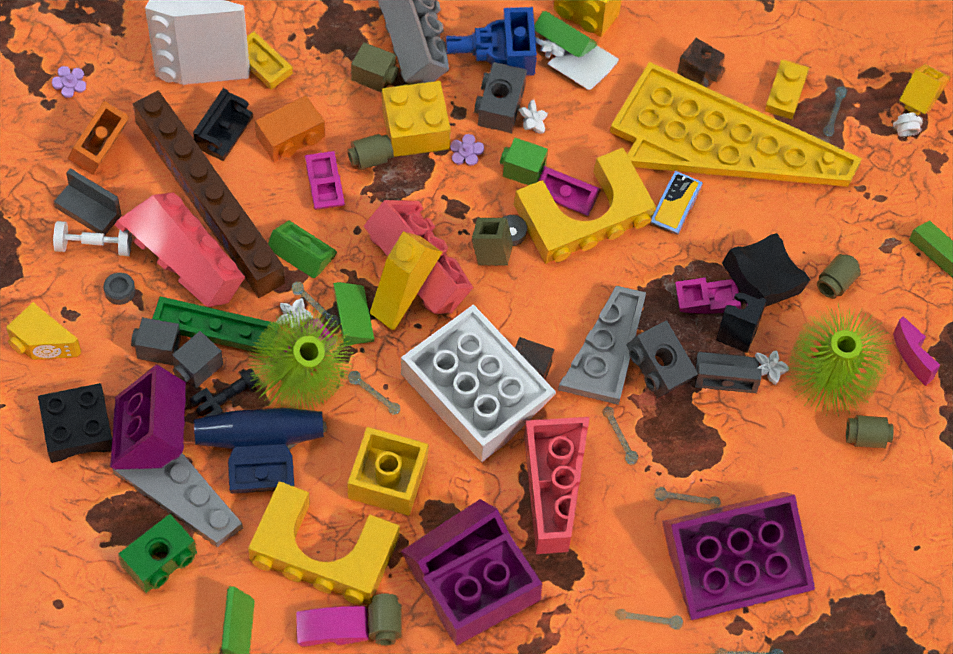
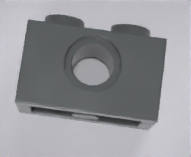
(500, 112)
(663, 343)

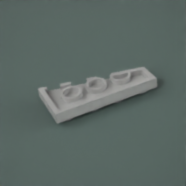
(604, 357)
(188, 496)

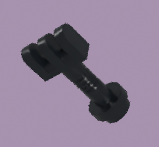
(213, 403)

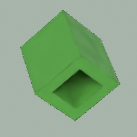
(523, 161)

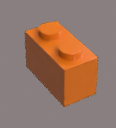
(290, 129)
(98, 137)

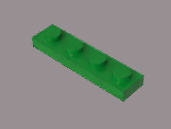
(217, 325)

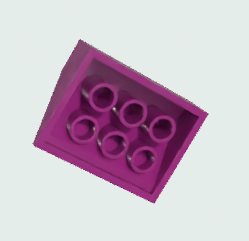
(739, 554)

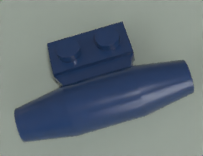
(259, 443)

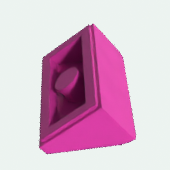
(570, 191)

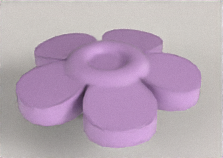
(69, 82)
(467, 151)

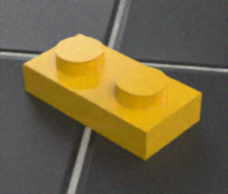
(266, 62)
(786, 89)

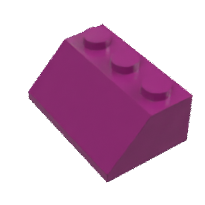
(149, 421)
(453, 539)
(482, 588)

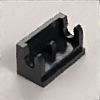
(222, 124)
(740, 325)

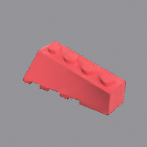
(183, 247)
(447, 282)
(554, 472)

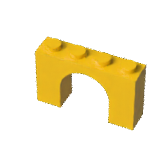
(560, 235)
(352, 576)

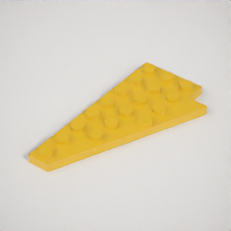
(704, 132)

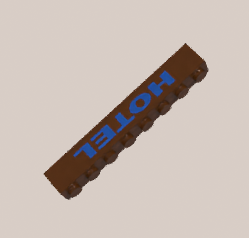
(209, 194)

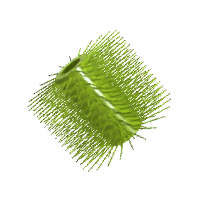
(300, 360)
(838, 360)

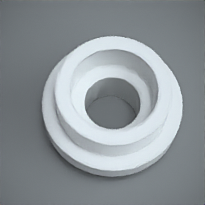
(908, 124)

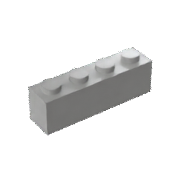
(416, 38)

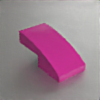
(324, 180)
(704, 297)
(909, 343)
(332, 624)

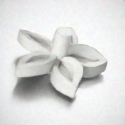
(550, 47)
(533, 118)
(294, 308)
(771, 366)

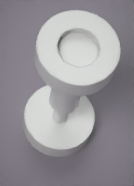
(61, 238)

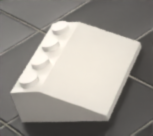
(198, 40)
(476, 382)

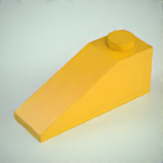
(403, 277)

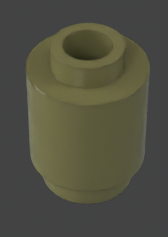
(370, 151)
(838, 276)
(869, 431)
(385, 619)

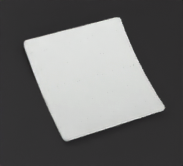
(586, 69)

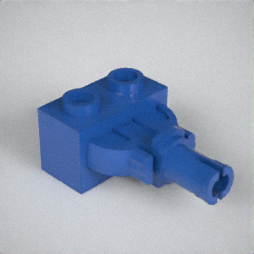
(502, 41)

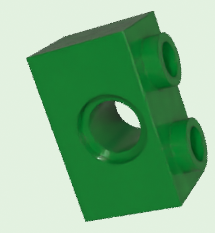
(163, 537)

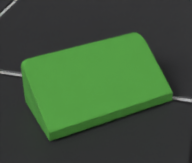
(564, 35)
(935, 245)
(301, 248)
(353, 313)
(237, 622)

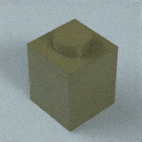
(373, 67)
(492, 241)

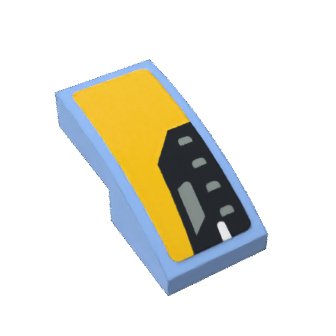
(676, 202)

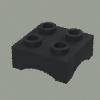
(765, 270)
(75, 422)

